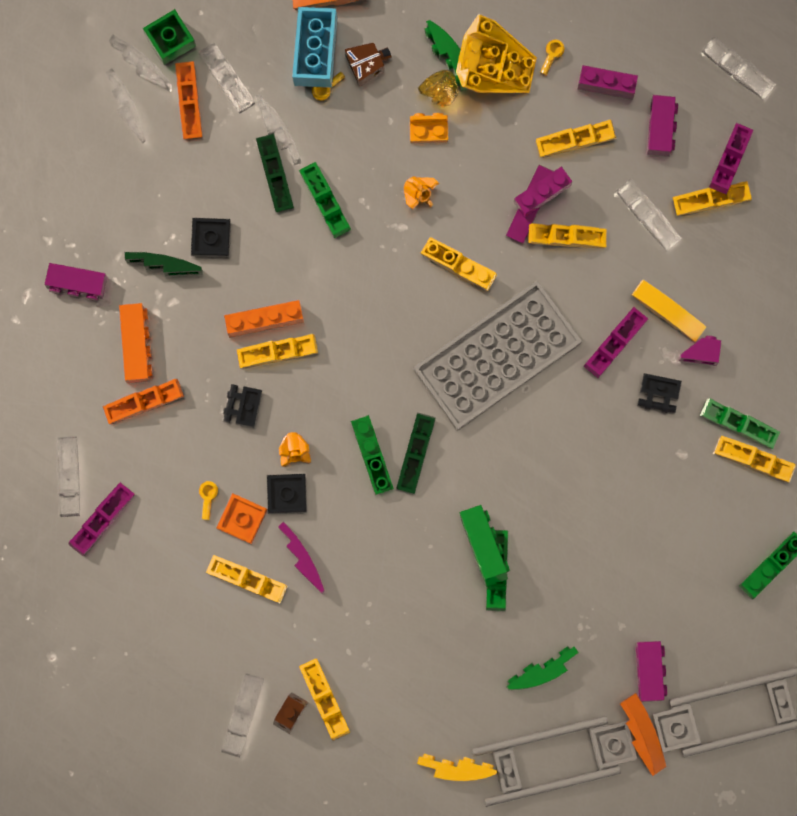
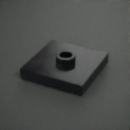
(210, 237)
(286, 493)

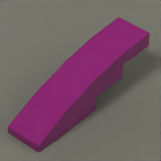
(731, 158)
(520, 226)
(615, 342)
(101, 519)
(305, 563)

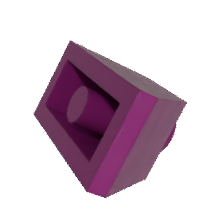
(704, 351)

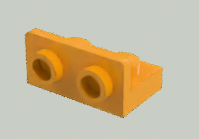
(428, 128)

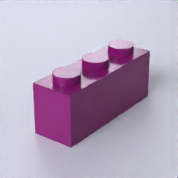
(607, 82)
(662, 125)
(542, 191)
(75, 281)
(650, 671)

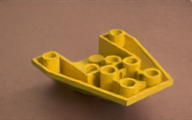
(494, 60)

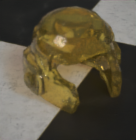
(440, 87)

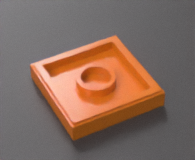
(241, 518)

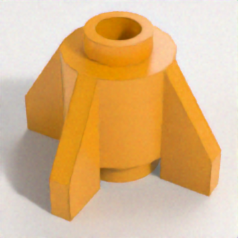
(418, 190)
(294, 449)

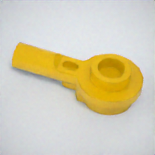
(554, 50)
(323, 93)
(208, 491)

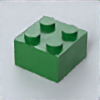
(169, 37)

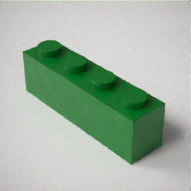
(483, 545)

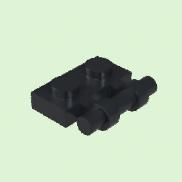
(661, 387)
(248, 406)

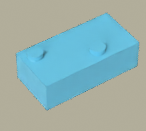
(315, 47)

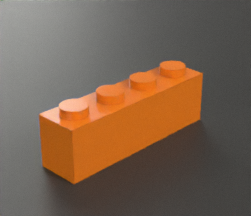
(263, 318)
(134, 343)

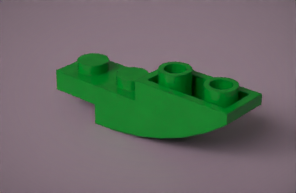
(444, 47)
(372, 454)
(771, 567)
(537, 676)

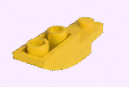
(458, 264)
(465, 769)

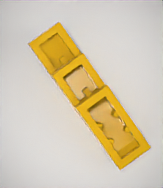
(576, 138)
(711, 199)
(567, 235)
(668, 310)
(277, 351)
(755, 459)
(246, 579)
(324, 699)

